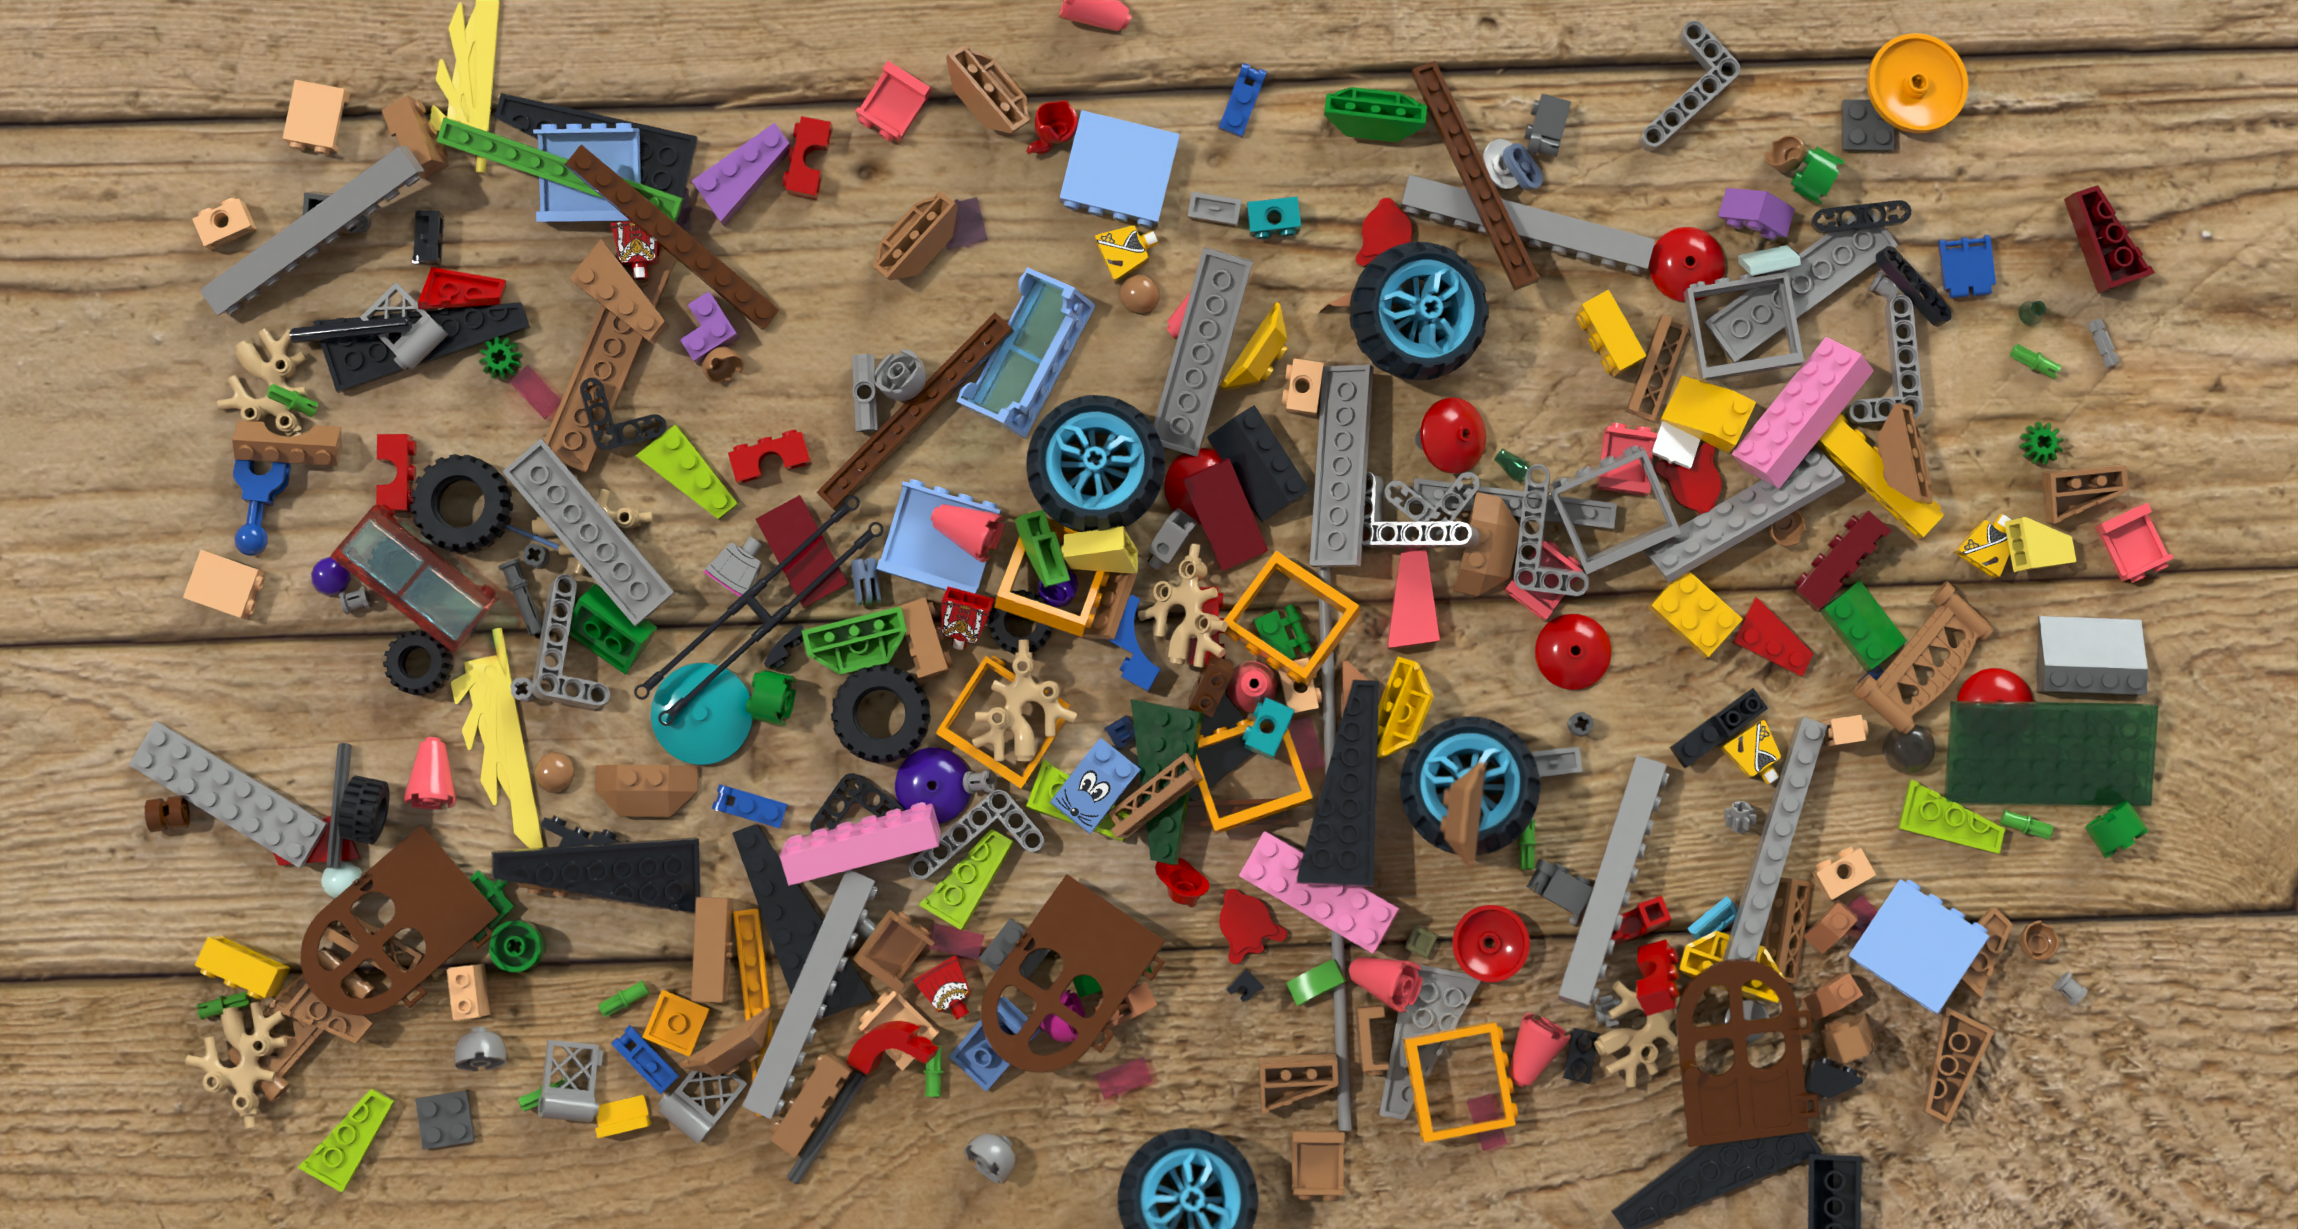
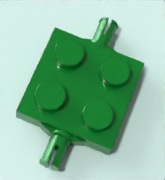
(496, 897)

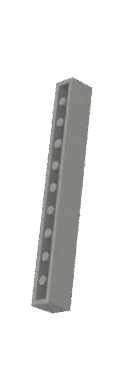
(1533, 226)
(312, 230)
(1775, 840)
(1612, 882)
(809, 994)

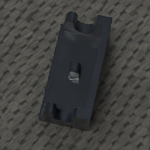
(428, 237)
(1248, 983)

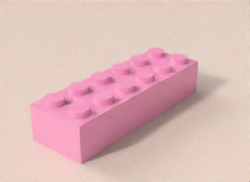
(1802, 412)
(860, 843)
(1344, 909)

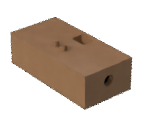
(712, 949)

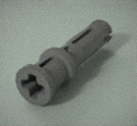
(518, 586)

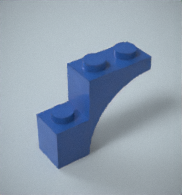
(1137, 669)

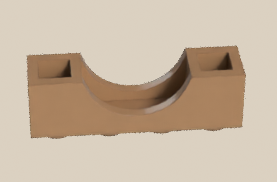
(318, 446)

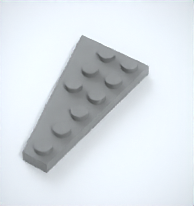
(1436, 1009)

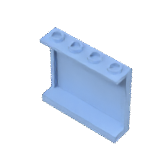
(613, 146)
(1119, 169)
(923, 553)
(1919, 946)

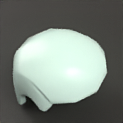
(337, 880)

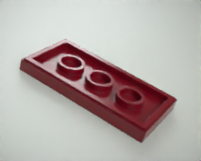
(1225, 514)
(786, 530)

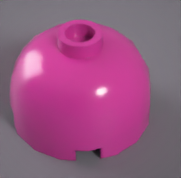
(1057, 1027)

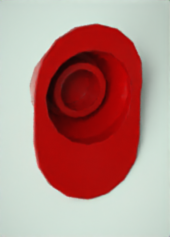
(1182, 882)

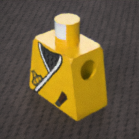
(1124, 250)
(1986, 547)
(1754, 752)

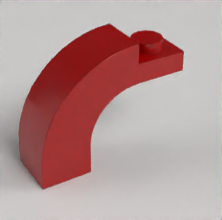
(890, 1035)

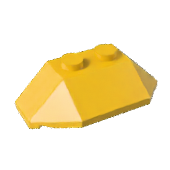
(1259, 354)
(1402, 707)
(1711, 950)

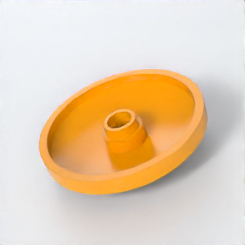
(1917, 83)

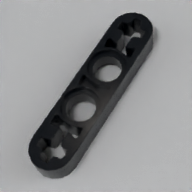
(1861, 219)
(1932, 306)

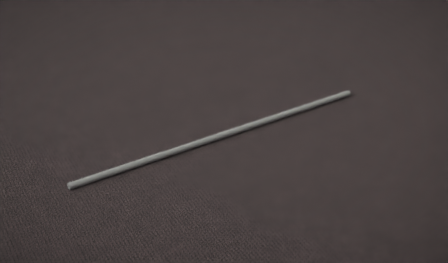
(1337, 940)

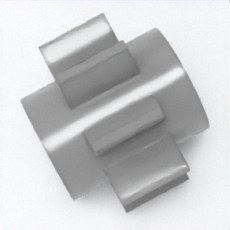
(1740, 816)
(1601, 1009)

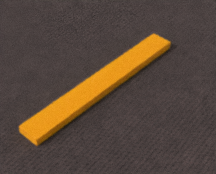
(753, 972)

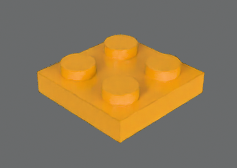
(676, 1023)

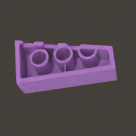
(742, 172)

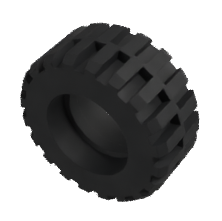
(429, 493)
(846, 706)

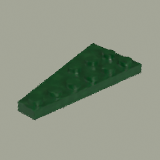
(1161, 738)

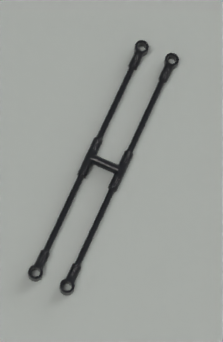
(749, 599)

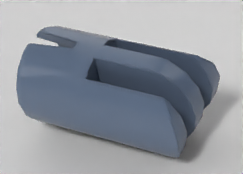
(865, 572)

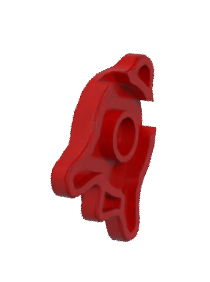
(1382, 230)
(1693, 487)
(1245, 924)

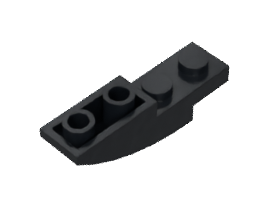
(1718, 727)
(578, 836)

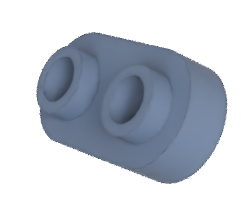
(1522, 166)

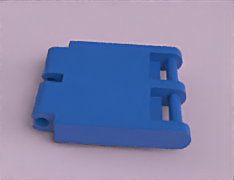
(1967, 267)

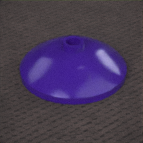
(943, 768)

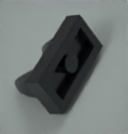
(1580, 1055)

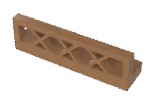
(1648, 365)
(1158, 801)
(1780, 925)
(351, 944)

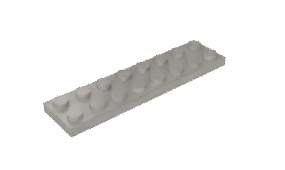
(1822, 271)
(1201, 350)
(1341, 466)
(1743, 516)
(588, 532)
(228, 794)

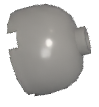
(901, 376)
(479, 1050)
(992, 1155)

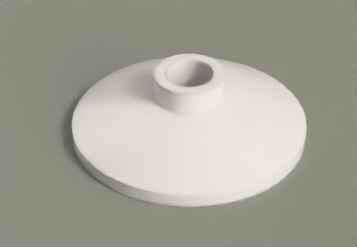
(1495, 164)

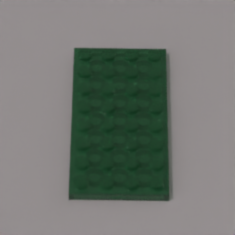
(2051, 753)

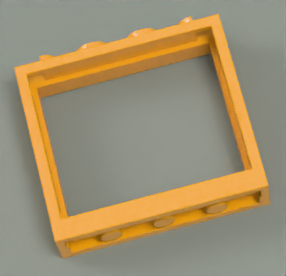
(1314, 585)
(1040, 612)
(998, 666)
(1260, 811)
(1418, 1090)

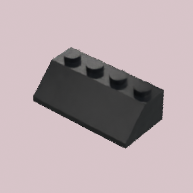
(1259, 462)
(1834, 1191)

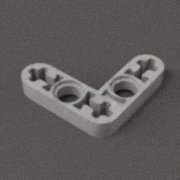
(1428, 510)

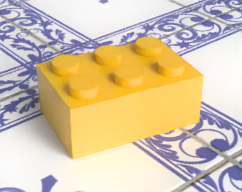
(1610, 334)
(1695, 614)
(241, 967)

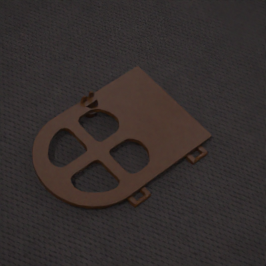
(427, 896)
(1092, 942)
(1744, 1099)

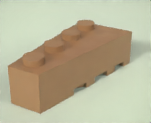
(614, 289)
(1955, 1059)
(811, 1104)

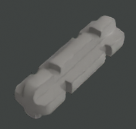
(2103, 342)

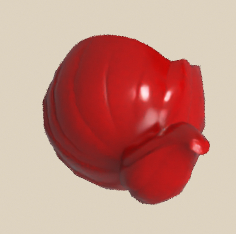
(1053, 124)

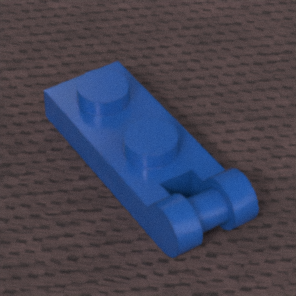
(1242, 101)
(751, 806)
(646, 1060)

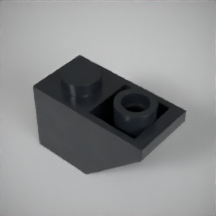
(1828, 1080)

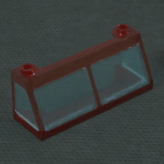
(414, 578)

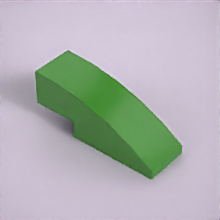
(1042, 548)

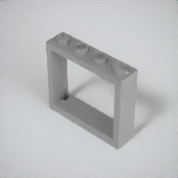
(1746, 282)
(1632, 545)

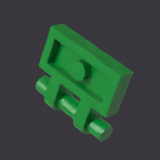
(1273, 633)

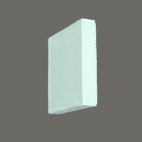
(1769, 260)

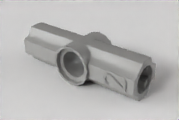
(865, 409)

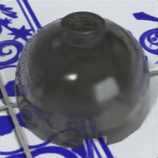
(1909, 751)

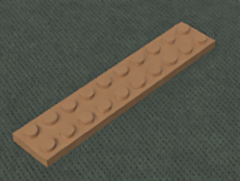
(609, 358)

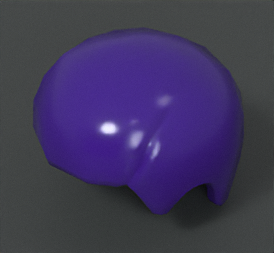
(329, 577)
(1059, 594)

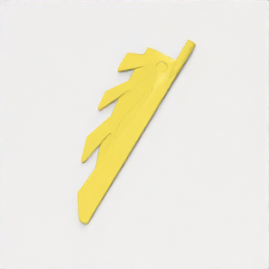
(473, 74)
(499, 725)

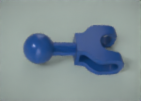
(258, 492)

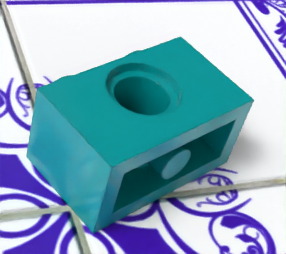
(1286, 208)
(1279, 717)

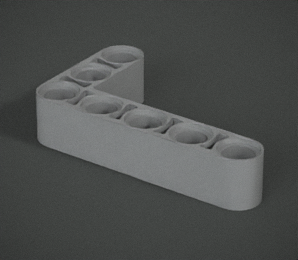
(1695, 93)
(1898, 369)
(1404, 530)
(1536, 540)
(557, 651)
(974, 830)

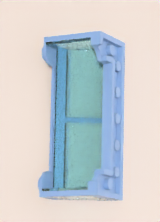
(1032, 357)

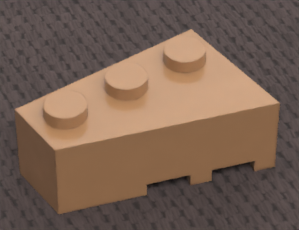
(411, 128)
(2077, 489)
(925, 639)
(1848, 1038)
(1295, 1077)

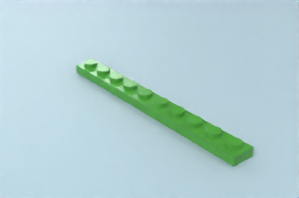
(538, 162)

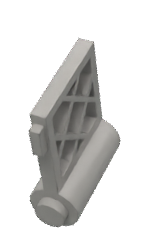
(416, 343)
(569, 1103)
(689, 1115)

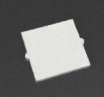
(1675, 445)

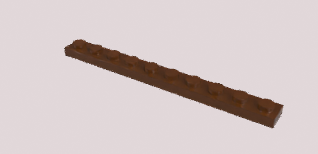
(1475, 175)
(671, 237)
(915, 411)

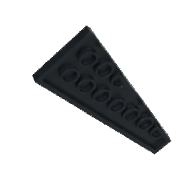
(664, 153)
(368, 358)
(1343, 825)
(640, 872)
(791, 919)
(1712, 1172)

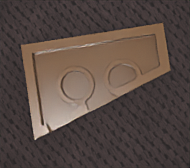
(1111, 606)
(1982, 966)
(311, 1010)

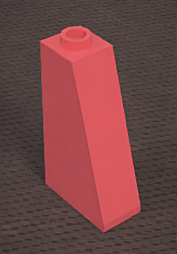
(1413, 606)

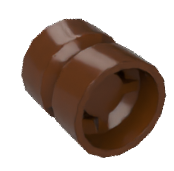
(162, 813)

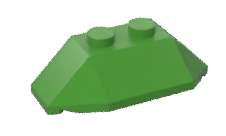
(857, 641)

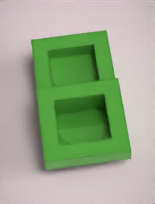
(1316, 982)

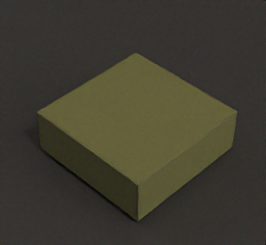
(1420, 941)

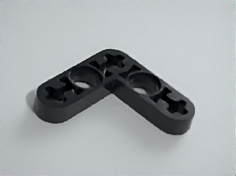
(615, 430)
(857, 796)

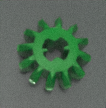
(499, 349)
(2050, 447)

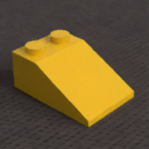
(1708, 412)

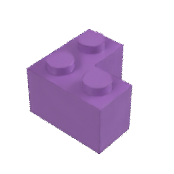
(1756, 211)
(714, 328)

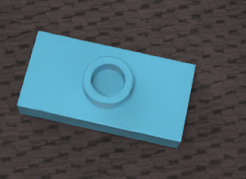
(1714, 919)

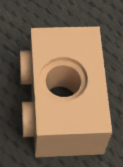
(239, 223)
(1305, 371)
(1299, 701)
(1845, 730)
(1858, 872)

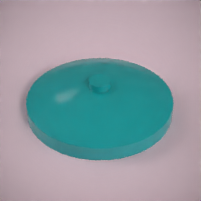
(713, 721)

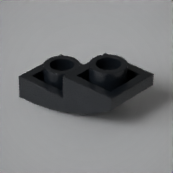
(779, 653)

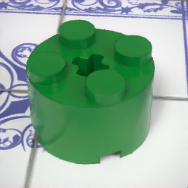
(1817, 174)
(771, 697)
(2116, 829)
(502, 946)

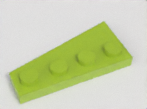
(683, 466)
(1046, 787)
(1930, 815)
(965, 886)
(345, 1147)

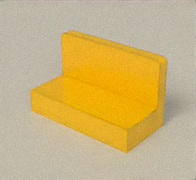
(622, 1116)

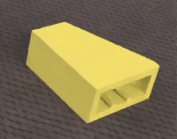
(2037, 545)
(1101, 551)

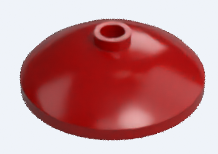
(1668, 263)
(1443, 436)
(1182, 467)
(1555, 656)
(1995, 686)
(1509, 946)

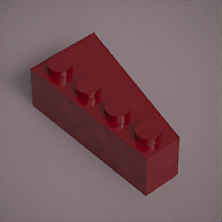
(2104, 241)
(1840, 560)

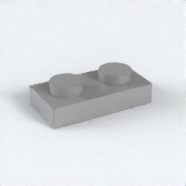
(1214, 208)
(1558, 761)

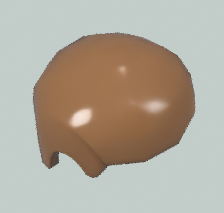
(1786, 153)
(1139, 294)
(721, 364)
(1788, 529)
(554, 772)
(2039, 941)

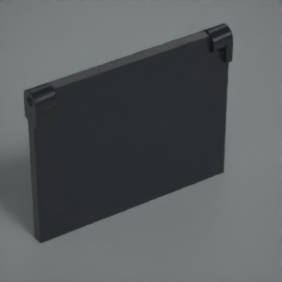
(1225, 756)

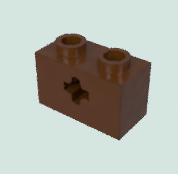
(1210, 685)

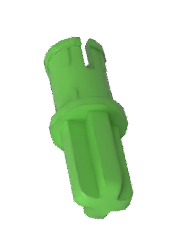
(2035, 361)
(292, 400)
(2026, 824)
(1527, 847)
(623, 998)
(215, 1006)
(933, 1075)
(531, 1100)

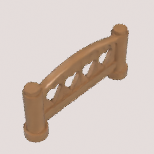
(1884, 693)
(306, 1034)

